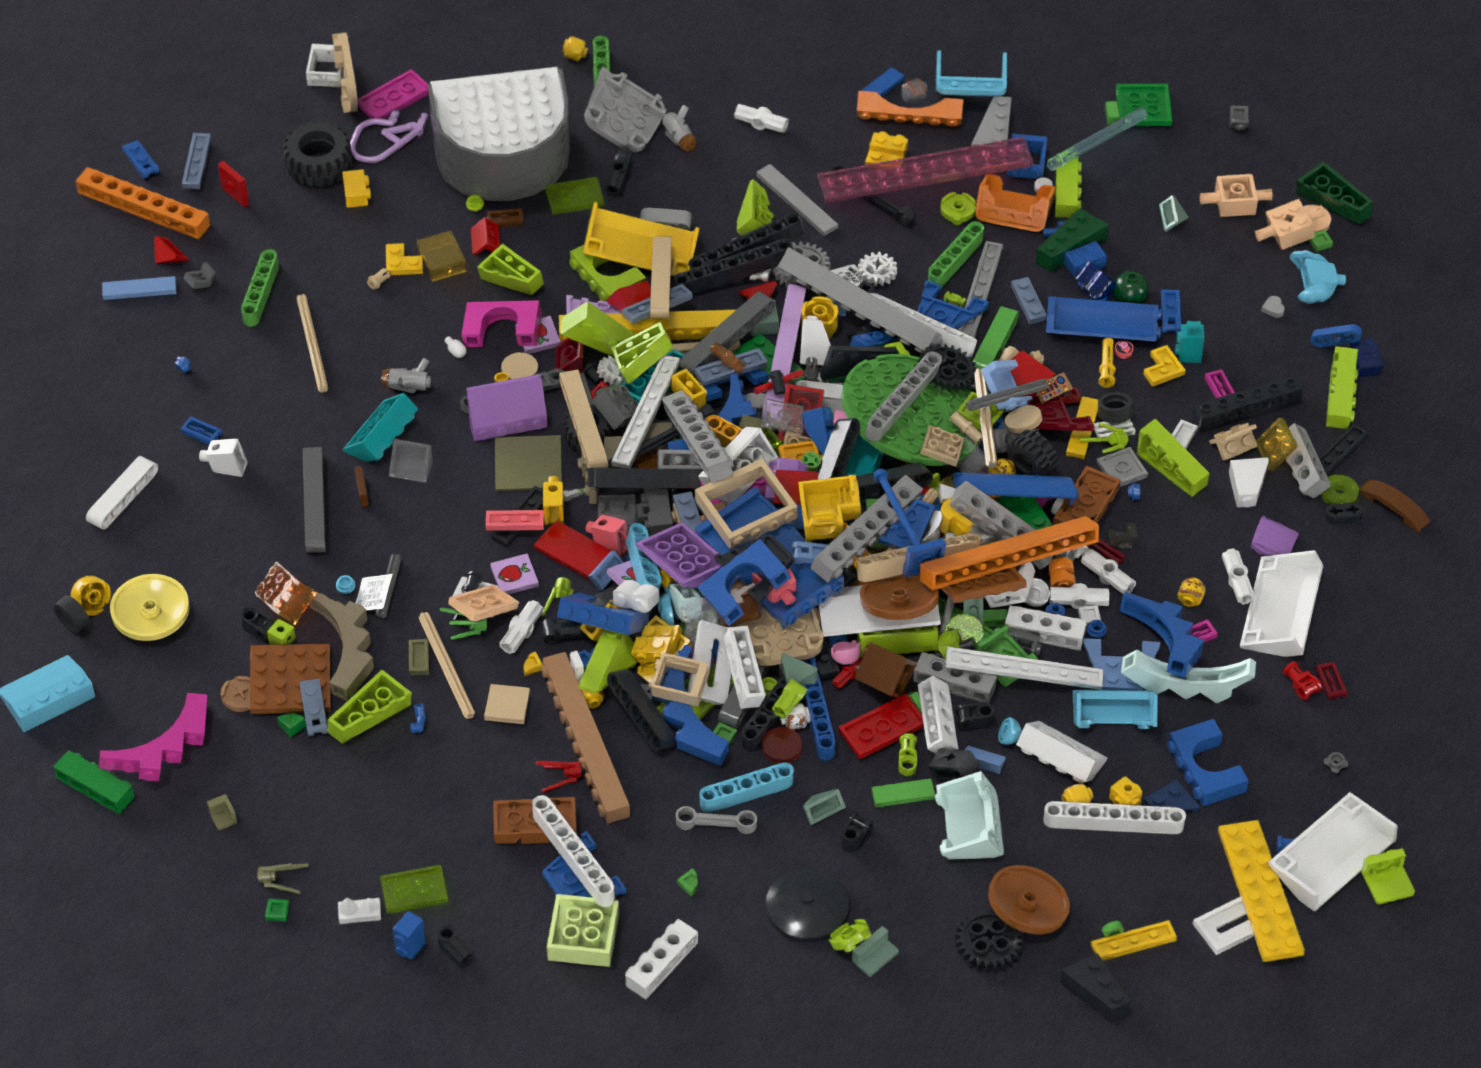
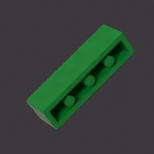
(94, 782)

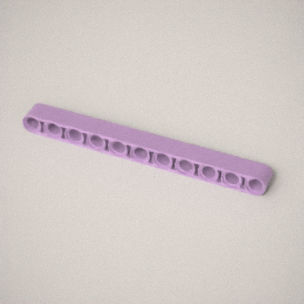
(787, 335)

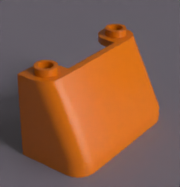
(1013, 208)

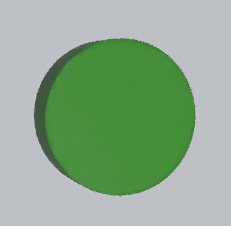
(1112, 928)

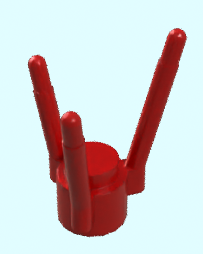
(571, 770)

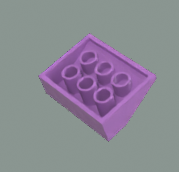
(506, 407)
(681, 555)

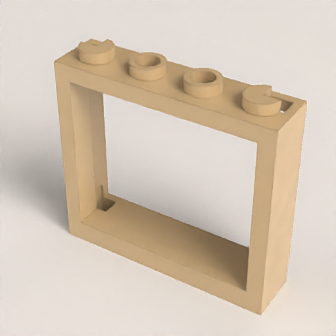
(741, 477)

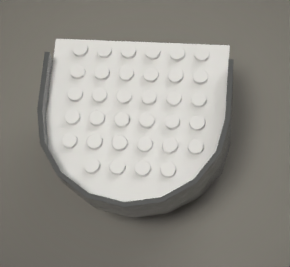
(501, 132)

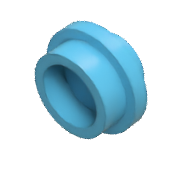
(345, 584)

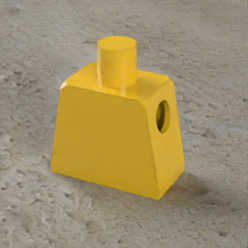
(553, 500)

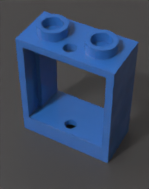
(1037, 145)

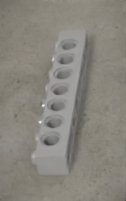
(698, 436)
(864, 531)

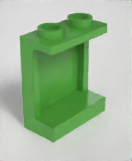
(992, 643)

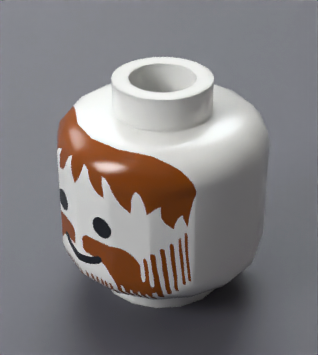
(797, 718)

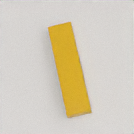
(1075, 448)
(1134, 940)

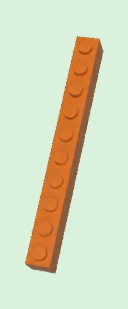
(1009, 553)

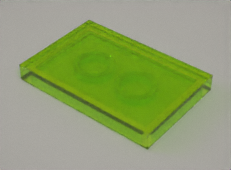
(574, 195)
(414, 889)

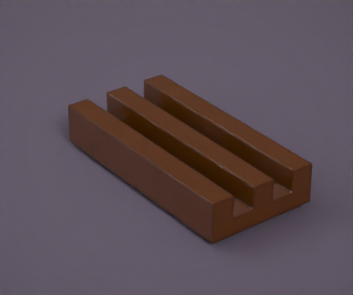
(507, 218)
(361, 486)

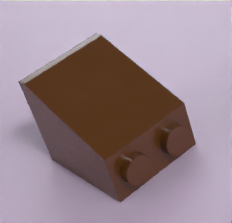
(885, 670)

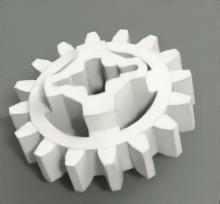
(877, 269)
(610, 371)

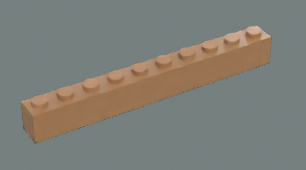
(586, 738)

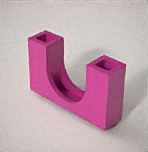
(482, 314)

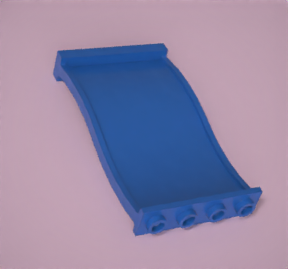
(810, 587)

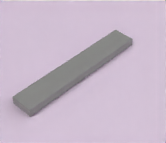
(797, 200)

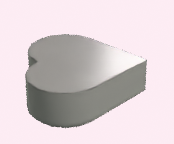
(1273, 307)

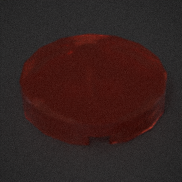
(782, 745)

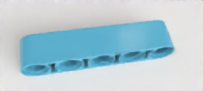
(644, 568)
(777, 779)

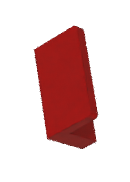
(485, 236)

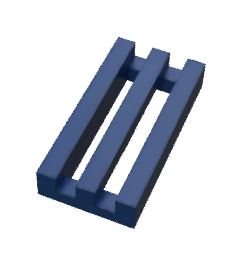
(199, 433)

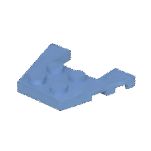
(1112, 665)

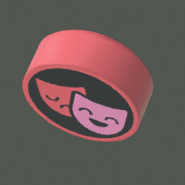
(1123, 349)

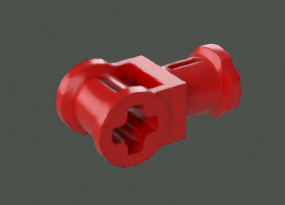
(1303, 682)

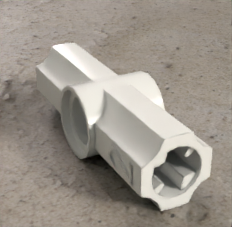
(761, 118)
(1108, 571)
(1238, 576)
(1079, 596)
(521, 627)

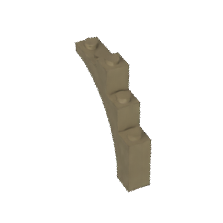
(610, 446)
(355, 662)

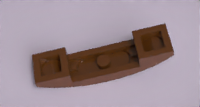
(1396, 501)

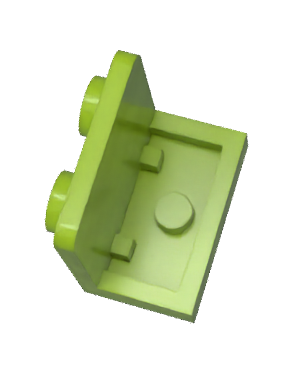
(1387, 876)

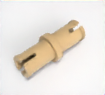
(966, 427)

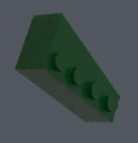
(1335, 193)
(1072, 234)

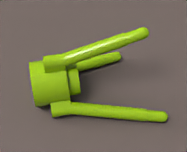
(1117, 439)
(561, 589)

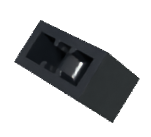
(952, 764)

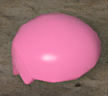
(846, 652)

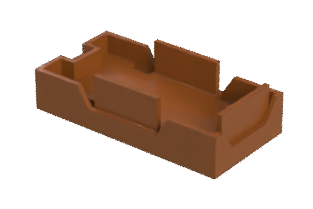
(1092, 496)
(515, 820)

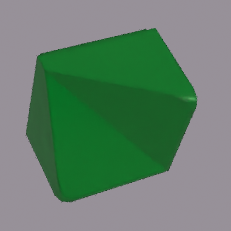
(291, 723)

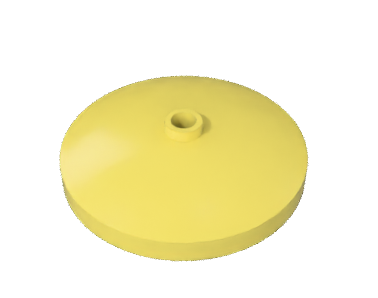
(149, 607)

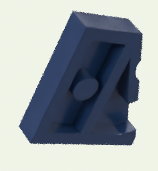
(1172, 796)

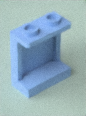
(1000, 378)

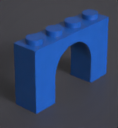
(753, 560)
(583, 609)
(1206, 785)

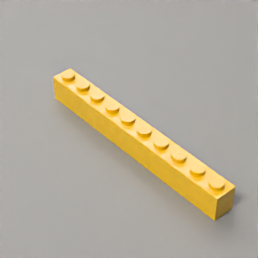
(679, 325)

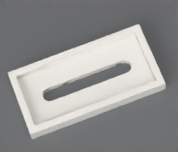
(704, 643)
(1211, 921)

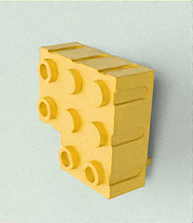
(828, 504)

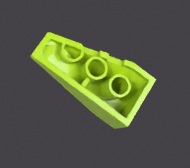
(754, 209)
(609, 655)

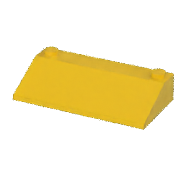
(631, 240)

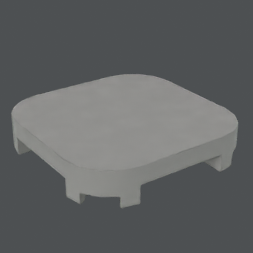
(624, 112)

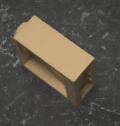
(696, 667)

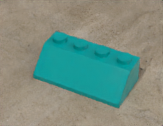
(381, 428)

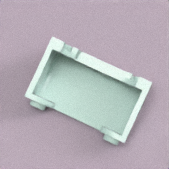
(970, 818)

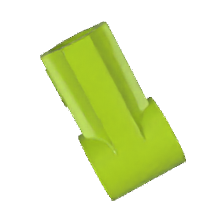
(790, 696)

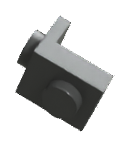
(1239, 117)
(200, 278)
(1028, 642)

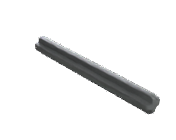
(1004, 395)

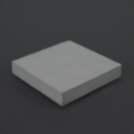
(1123, 465)

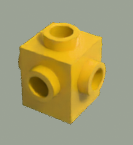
(1125, 793)

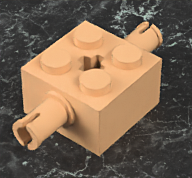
(1236, 195)
(1290, 224)

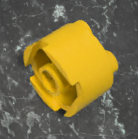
(824, 310)

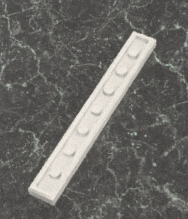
(645, 412)
(1024, 668)

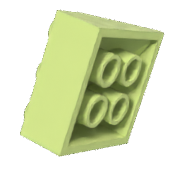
(582, 931)

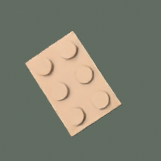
(483, 603)

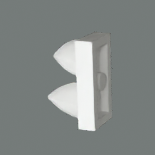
(359, 910)

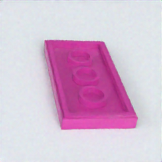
(393, 95)

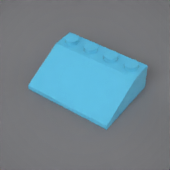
(47, 692)

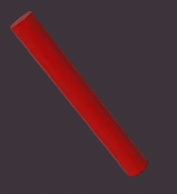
(787, 378)

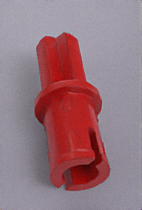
(847, 674)

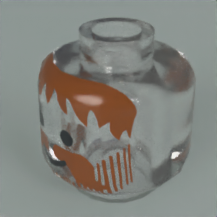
(914, 91)

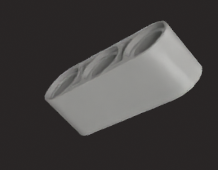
(669, 217)

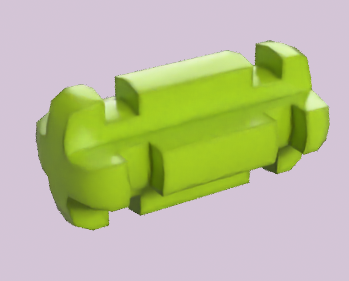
(955, 299)

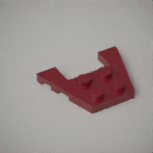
(1056, 415)

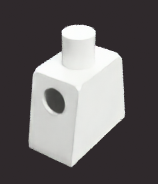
(225, 457)

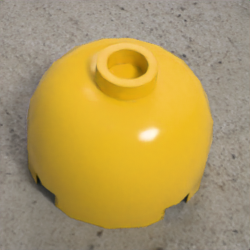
(91, 594)

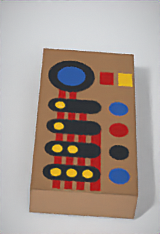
(1056, 386)

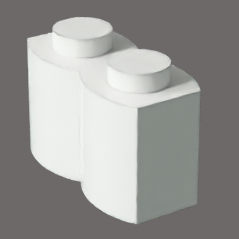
(636, 596)

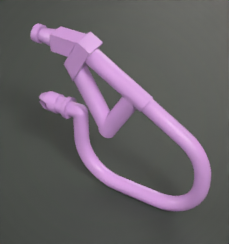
(415, 128)

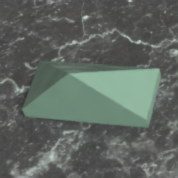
(1172, 213)
(798, 670)
(823, 805)

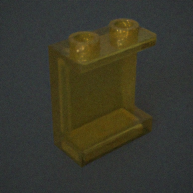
(442, 255)

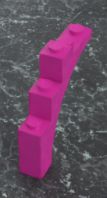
(168, 747)

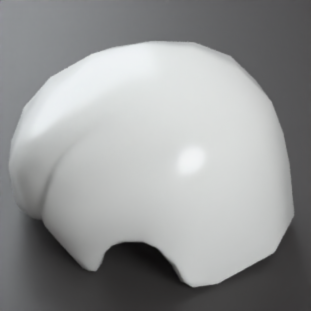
(1038, 593)

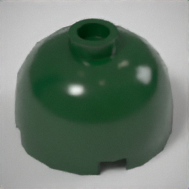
(1131, 287)

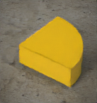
(532, 664)

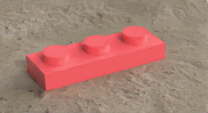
(515, 520)

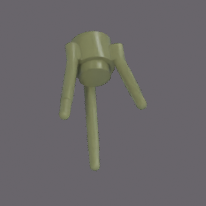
(269, 874)

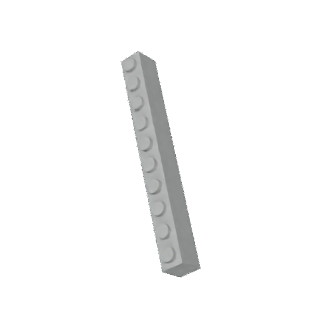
(859, 300)

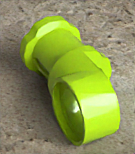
(907, 758)

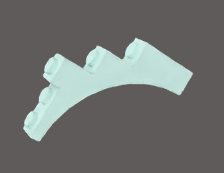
(1212, 682)

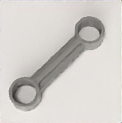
(716, 820)

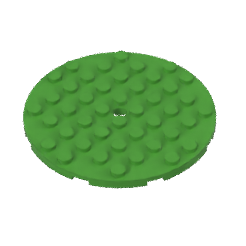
(874, 382)

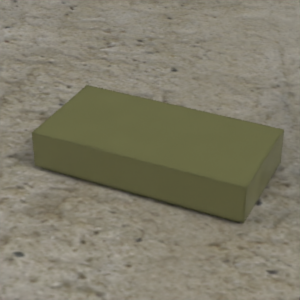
(419, 657)

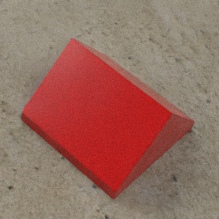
(630, 295)

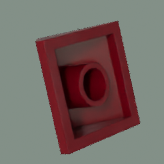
(570, 356)

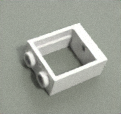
(320, 54)
(1027, 571)

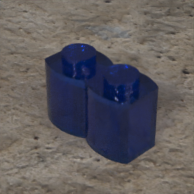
(1095, 281)
(1368, 360)

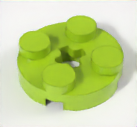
(957, 216)
(848, 936)

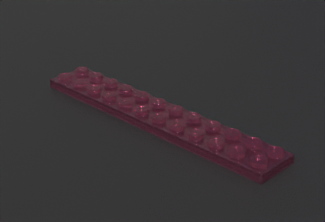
(924, 169)

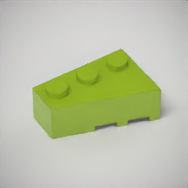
(510, 271)
(641, 351)

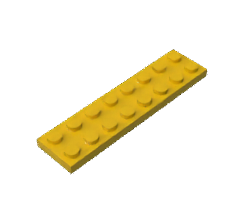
(1260, 891)

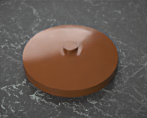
(898, 597)
(1028, 899)

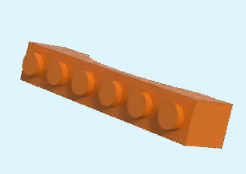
(874, 106)

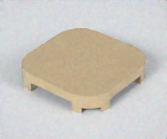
(343, 60)
(770, 640)

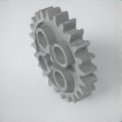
(810, 252)

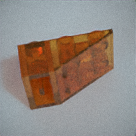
(285, 593)

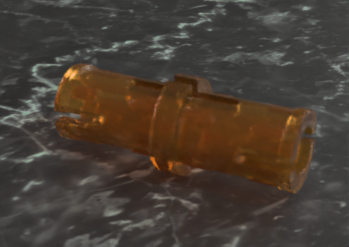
(727, 357)

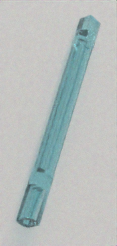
(1096, 139)

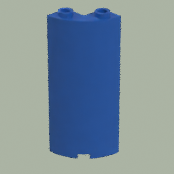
(1103, 318)
(1020, 485)

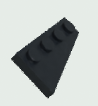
(843, 359)

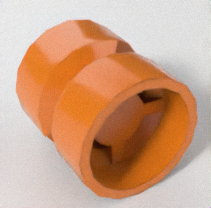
(1062, 572)

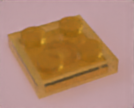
(1276, 443)

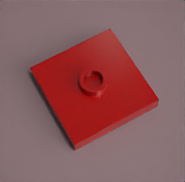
(233, 184)

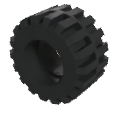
(571, 438)
(1031, 454)

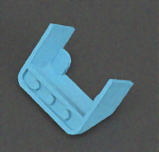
(971, 85)
(1115, 707)

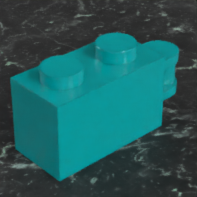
(1190, 342)

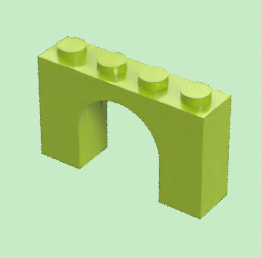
(601, 284)

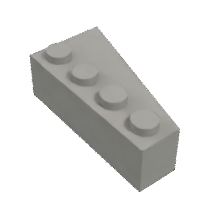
(995, 122)

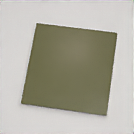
(526, 461)

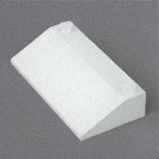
(1282, 604)
(845, 615)
(1333, 850)

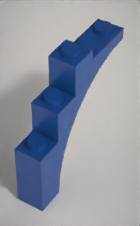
(733, 410)
(1166, 621)
(692, 734)

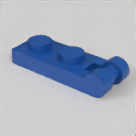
(140, 159)
(1170, 310)

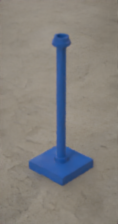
(918, 552)

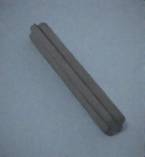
(393, 568)

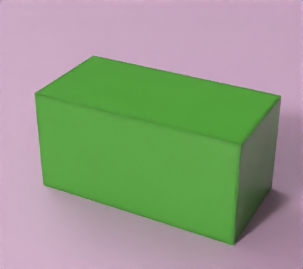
(1111, 112)
(994, 618)

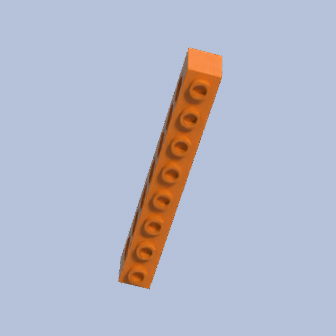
(143, 203)

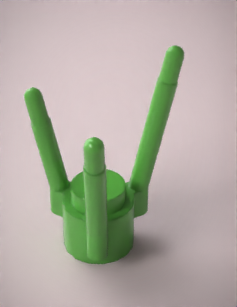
(477, 626)

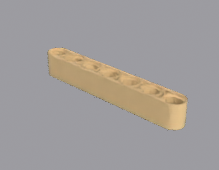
(661, 277)
(583, 419)
(892, 562)

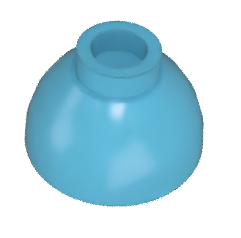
(1009, 731)

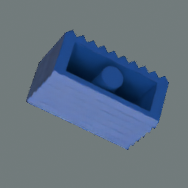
(1077, 258)
(409, 935)

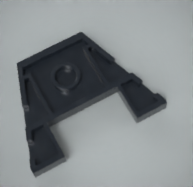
(763, 588)

